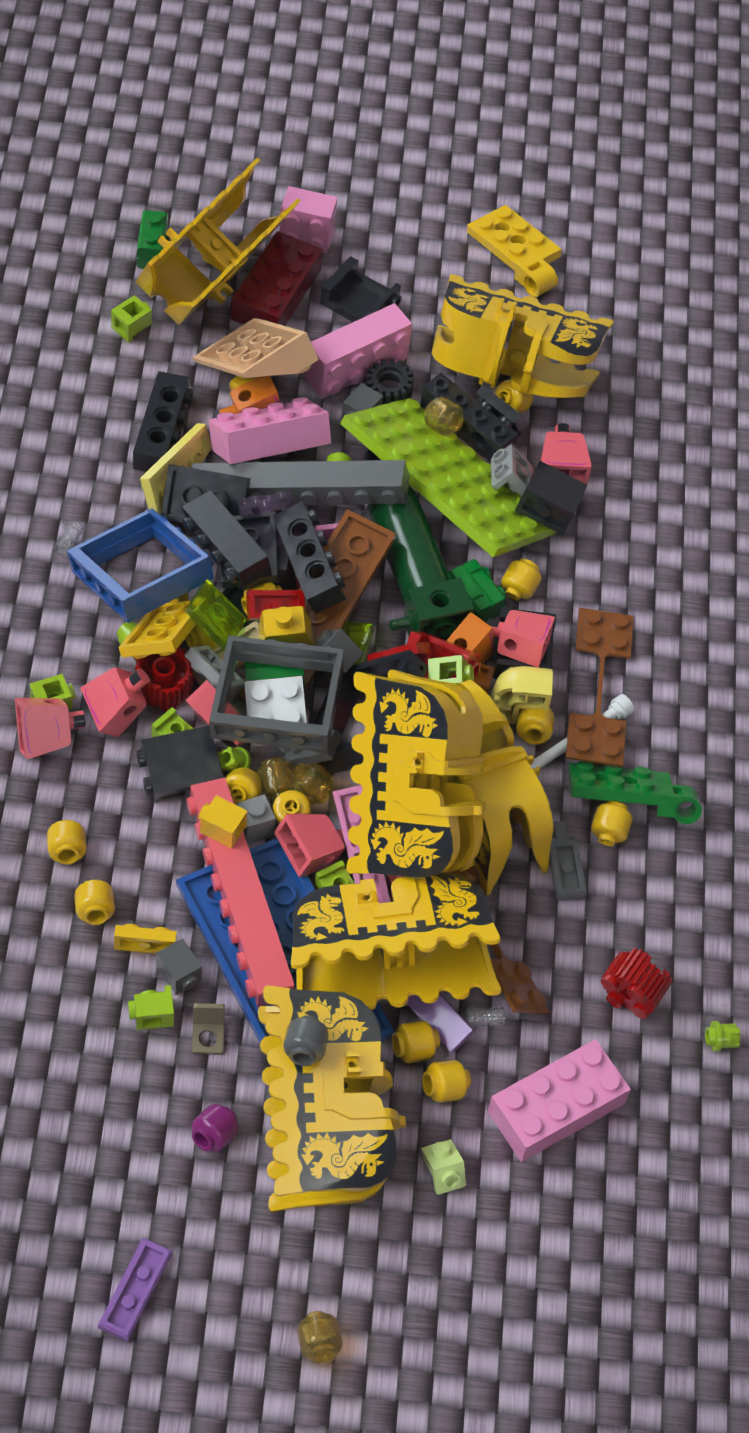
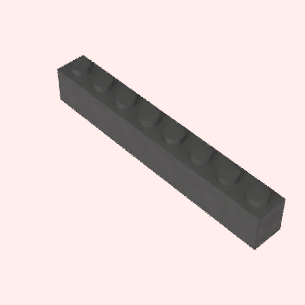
(324, 480)

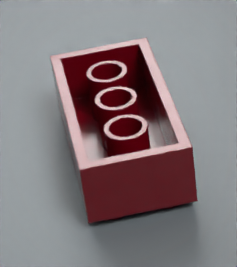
(277, 281)

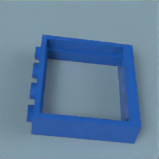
(125, 536)

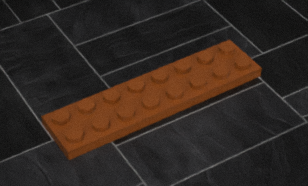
(359, 551)

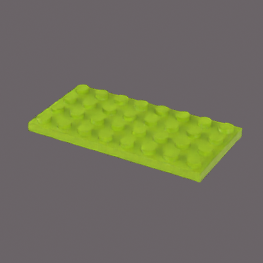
(447, 475)

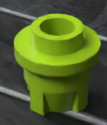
(234, 758)
(722, 1036)

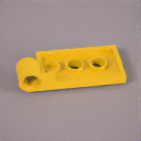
(527, 259)
(159, 630)

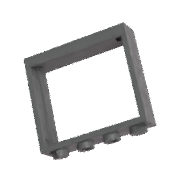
(273, 731)

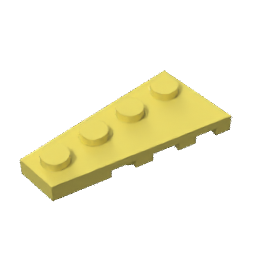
(189, 449)

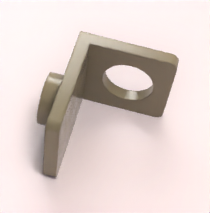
(208, 1018)

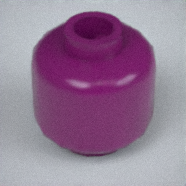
(214, 1128)

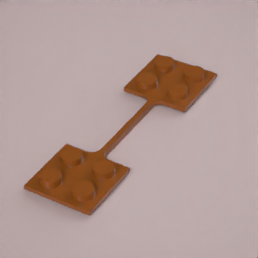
(595, 736)
(513, 976)

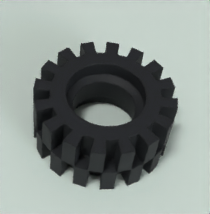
(394, 372)

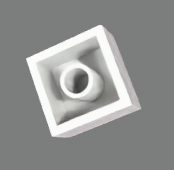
(276, 700)

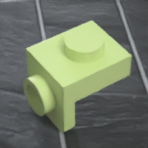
(445, 1166)

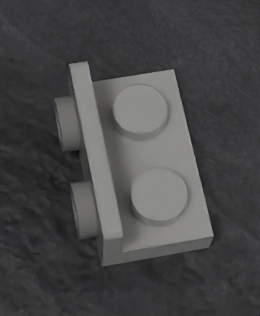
(511, 468)
(208, 666)

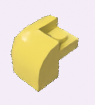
(524, 689)

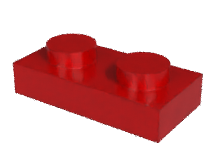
(271, 599)

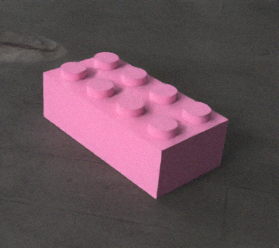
(353, 349)
(269, 430)
(558, 1100)

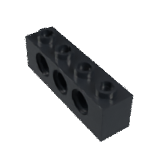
(162, 419)
(480, 427)
(309, 557)

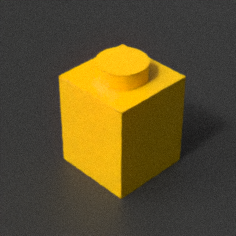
(222, 821)

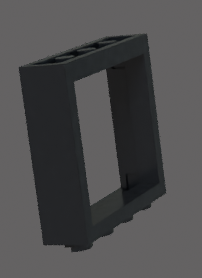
(345, 755)

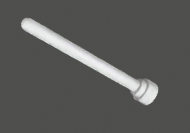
(620, 707)

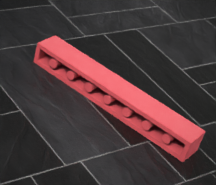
(242, 901)

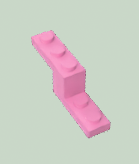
(347, 820)

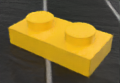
(144, 940)

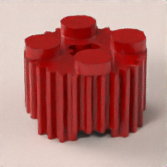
(169, 679)
(635, 983)

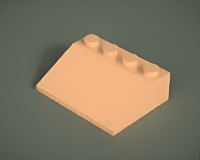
(260, 350)

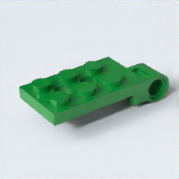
(634, 786)

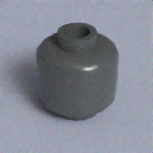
(305, 1040)

